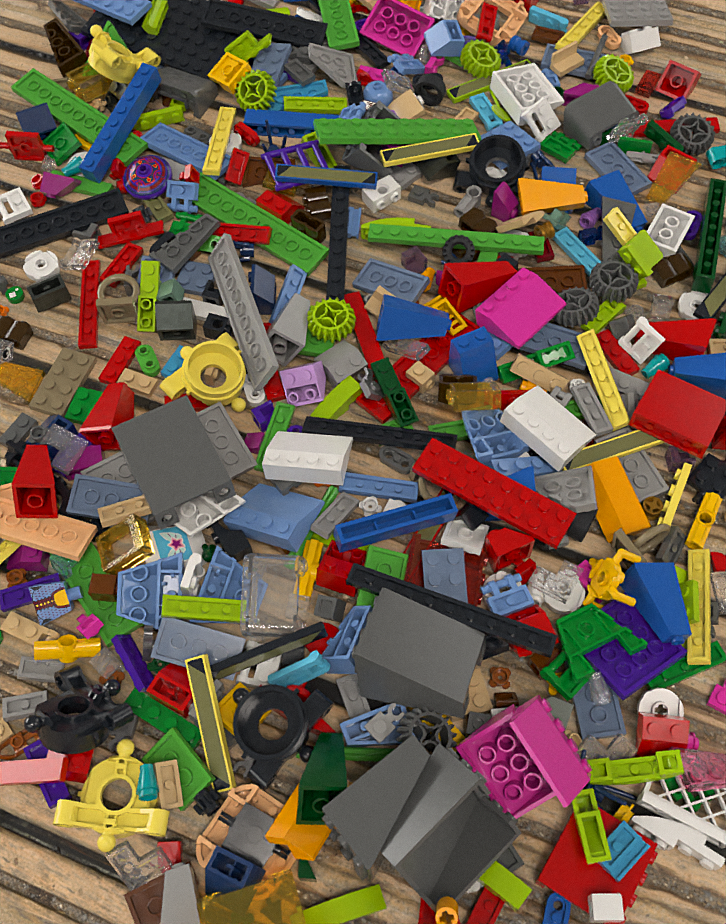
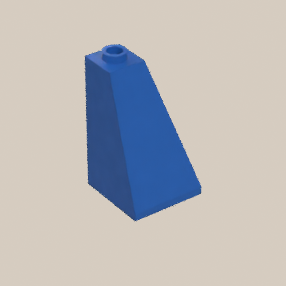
(614, 187)
(409, 320)
(703, 371)
(659, 599)

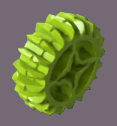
(480, 58)
(615, 70)
(264, 87)
(331, 319)

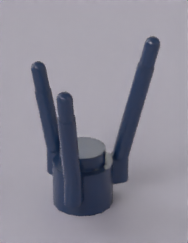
(272, 147)
(539, 160)
(246, 250)
(601, 791)

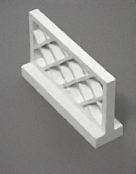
(669, 810)

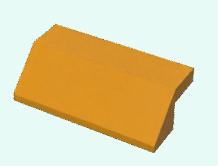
(617, 500)
(302, 840)

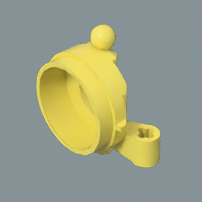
(114, 59)
(218, 354)
(90, 812)

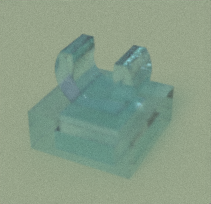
(62, 566)

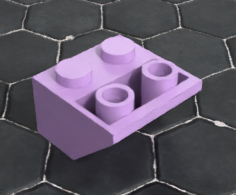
(304, 383)

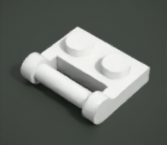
(545, 116)
(18, 204)
(645, 345)
(193, 574)
(262, 670)

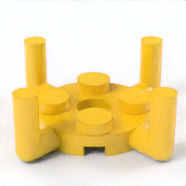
(606, 577)

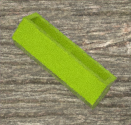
(155, 17)

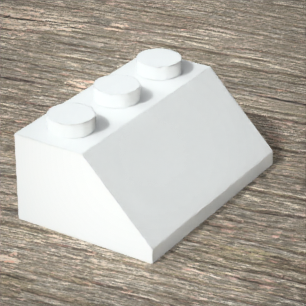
(669, 228)

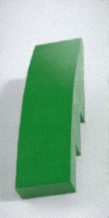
(547, 357)

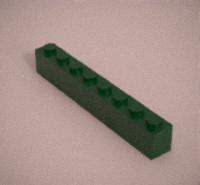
(709, 236)

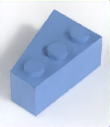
(341, 646)
(357, 736)

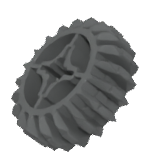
(702, 133)
(613, 280)
(580, 307)
(420, 729)

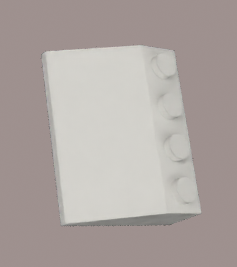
(521, 88)
(547, 427)
(307, 458)

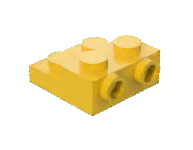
(229, 72)

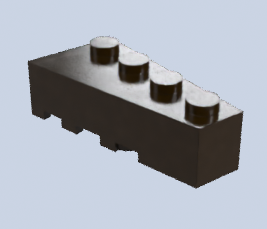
(65, 49)

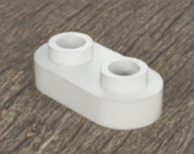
(249, 392)

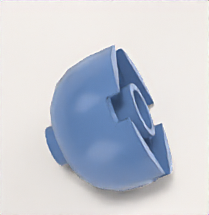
(378, 91)

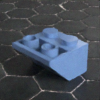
(445, 39)

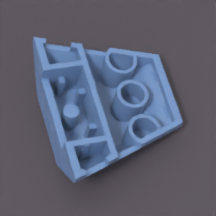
(491, 437)
(221, 580)
(143, 587)

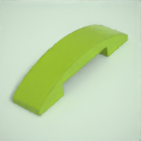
(636, 770)
(347, 907)

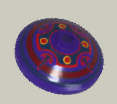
(147, 183)

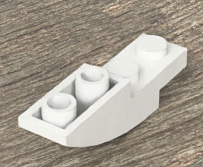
(671, 833)

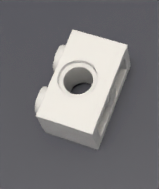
(386, 193)

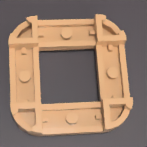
(515, 12)
(217, 830)

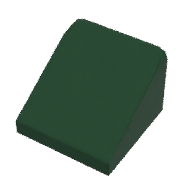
(305, 872)

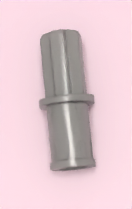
(642, 157)

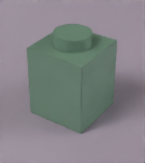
(170, 291)

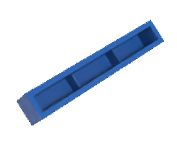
(395, 522)

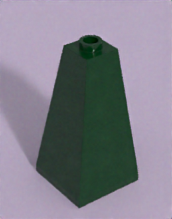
(322, 779)

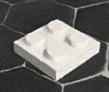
(460, 536)

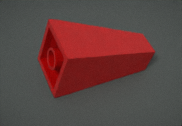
(473, 282)
(682, 337)
(111, 409)
(34, 485)

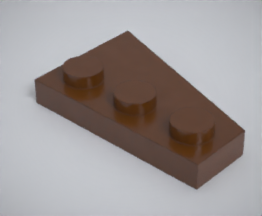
(257, 169)
(147, 900)

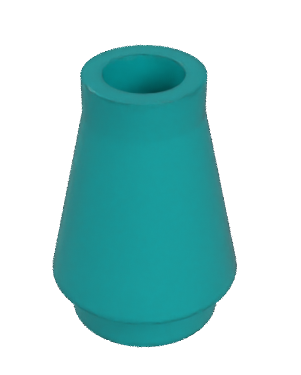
(72, 167)
(657, 362)
(147, 783)

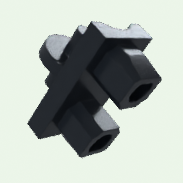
(354, 92)
(14, 453)

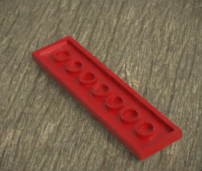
(435, 360)
(494, 493)

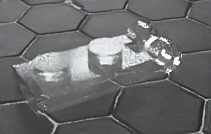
(407, 347)

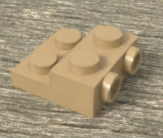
(478, 695)

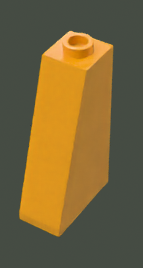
(548, 195)

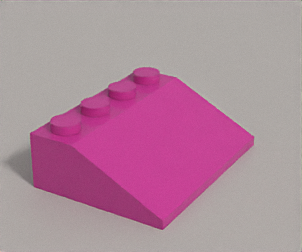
(397, 26)
(519, 308)
(551, 749)
(505, 765)

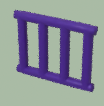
(314, 144)

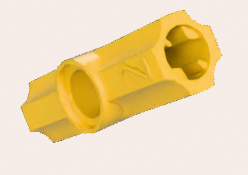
(707, 512)
(312, 554)
(66, 648)

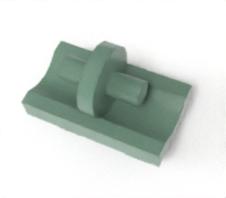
(558, 219)

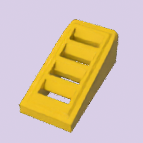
(444, 303)

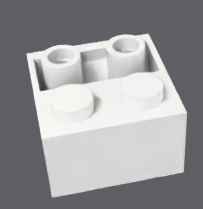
(640, 39)

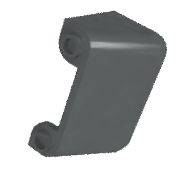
(188, 88)
(595, 113)
(367, 155)

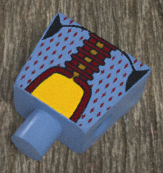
(53, 599)

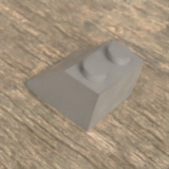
(341, 362)

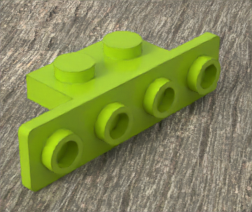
(247, 46)
(690, 596)

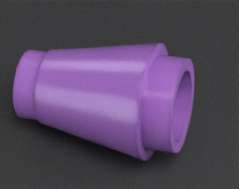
(590, 218)

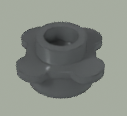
(35, 432)

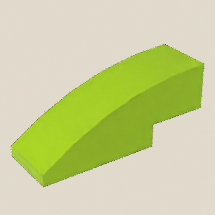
(324, 150)
(338, 400)
(590, 827)
(505, 885)

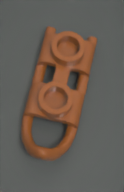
(18, 743)

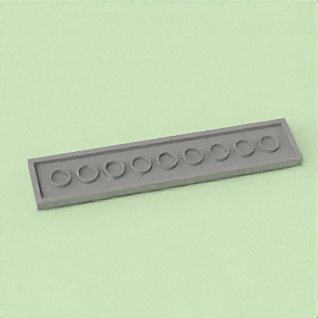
(243, 313)

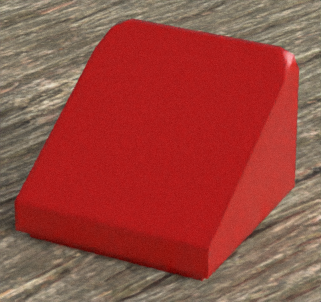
(173, 850)

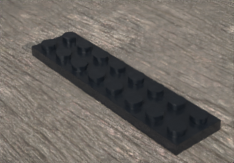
(260, 22)
(60, 222)

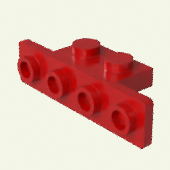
(129, 228)

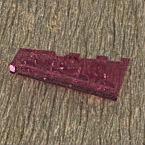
(702, 769)

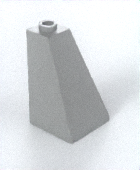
(289, 329)
(180, 896)

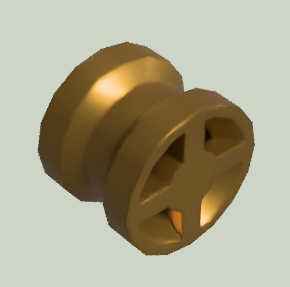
(546, 230)
(655, 506)

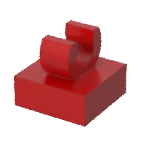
(117, 169)
(190, 174)
(525, 569)

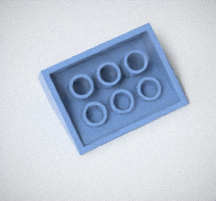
(275, 517)

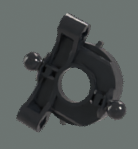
(486, 151)
(84, 730)
(274, 753)

